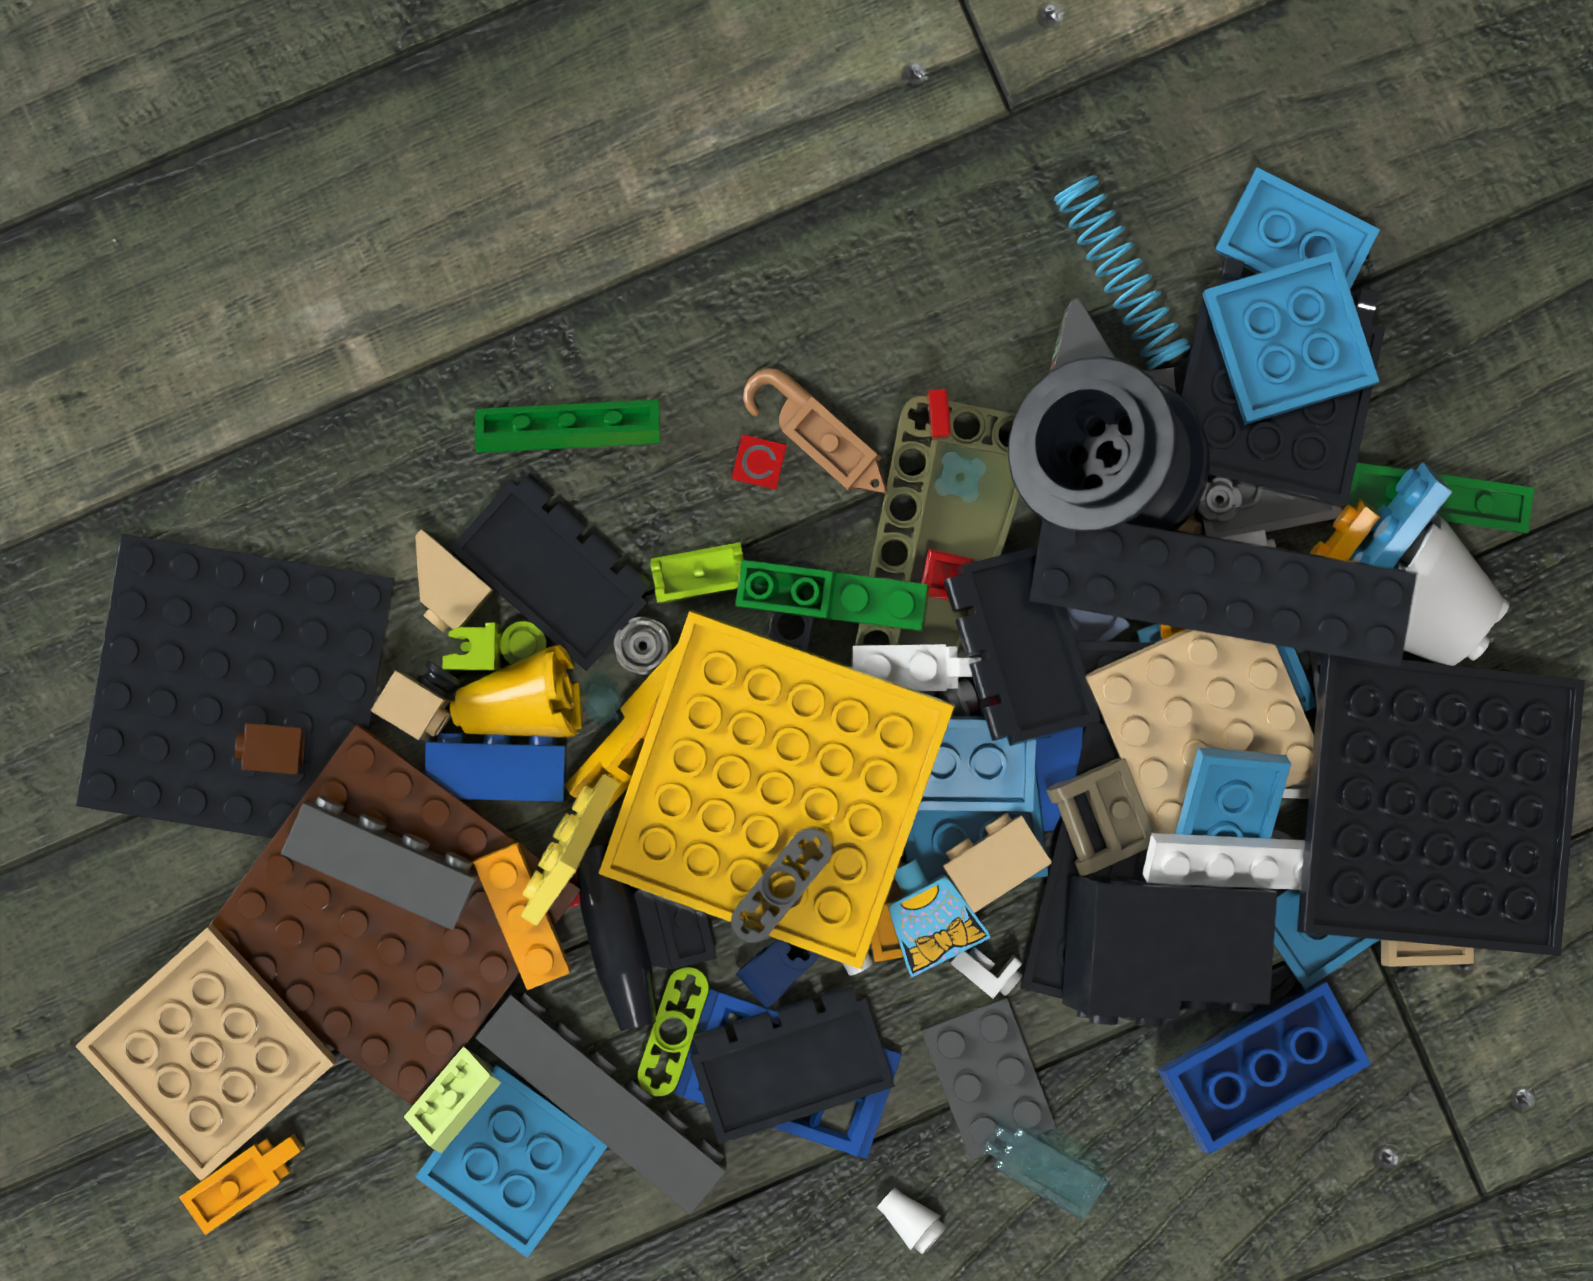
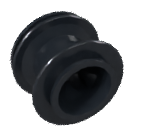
(1160, 465)

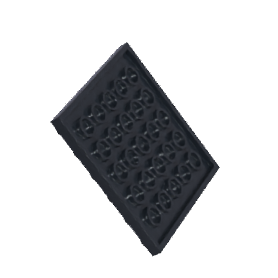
(220, 643)
(1441, 805)

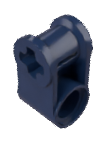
(774, 971)

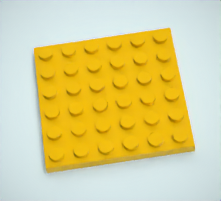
(750, 754)

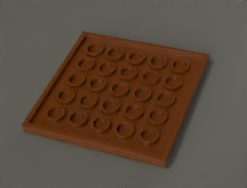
(359, 969)

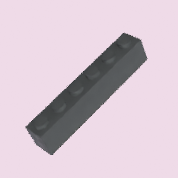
(602, 1102)

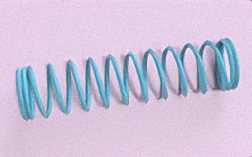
(1169, 351)

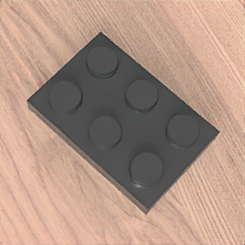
(987, 1075)

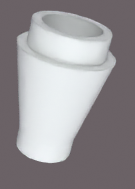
(912, 1221)

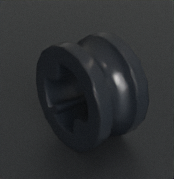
(439, 680)

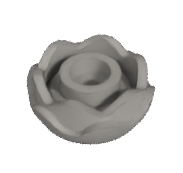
(627, 645)

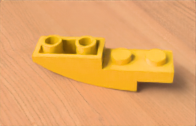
(622, 748)

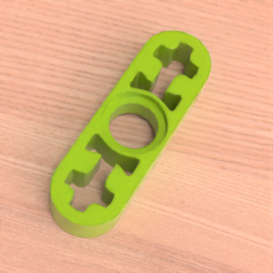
(651, 1059)

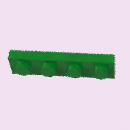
(567, 426)
(1470, 503)

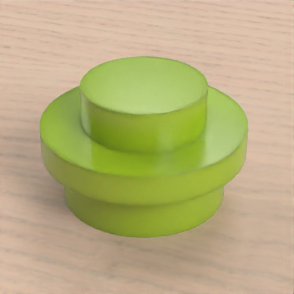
(521, 641)

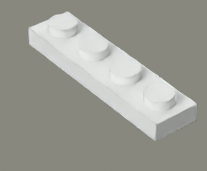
(1224, 861)

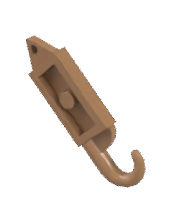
(820, 433)

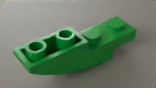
(832, 595)

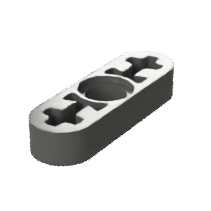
(770, 918)

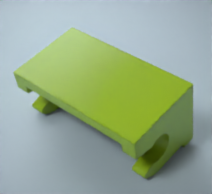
(697, 573)
(483, 648)

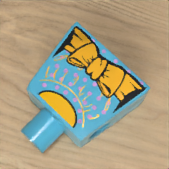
(931, 919)

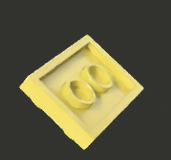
(563, 858)

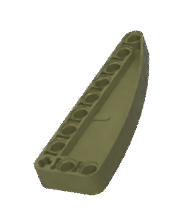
(940, 521)

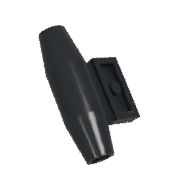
(632, 934)

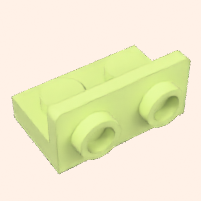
(452, 1099)

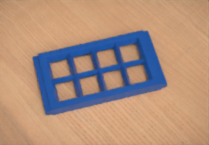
(868, 1109)

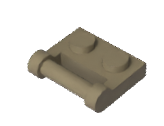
(1116, 811)

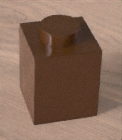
(271, 748)

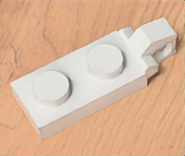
(914, 665)

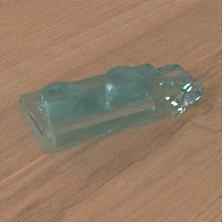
(1047, 1170)

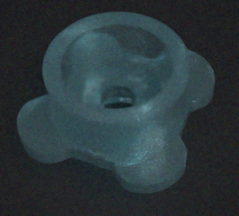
(972, 471)

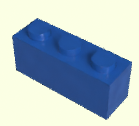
(498, 768)

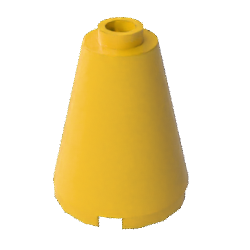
(523, 699)

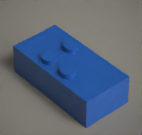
(1263, 1067)

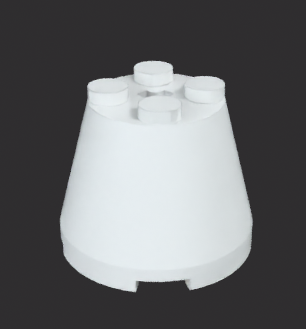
(1451, 598)

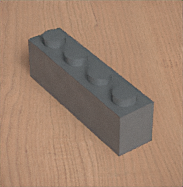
(381, 862)

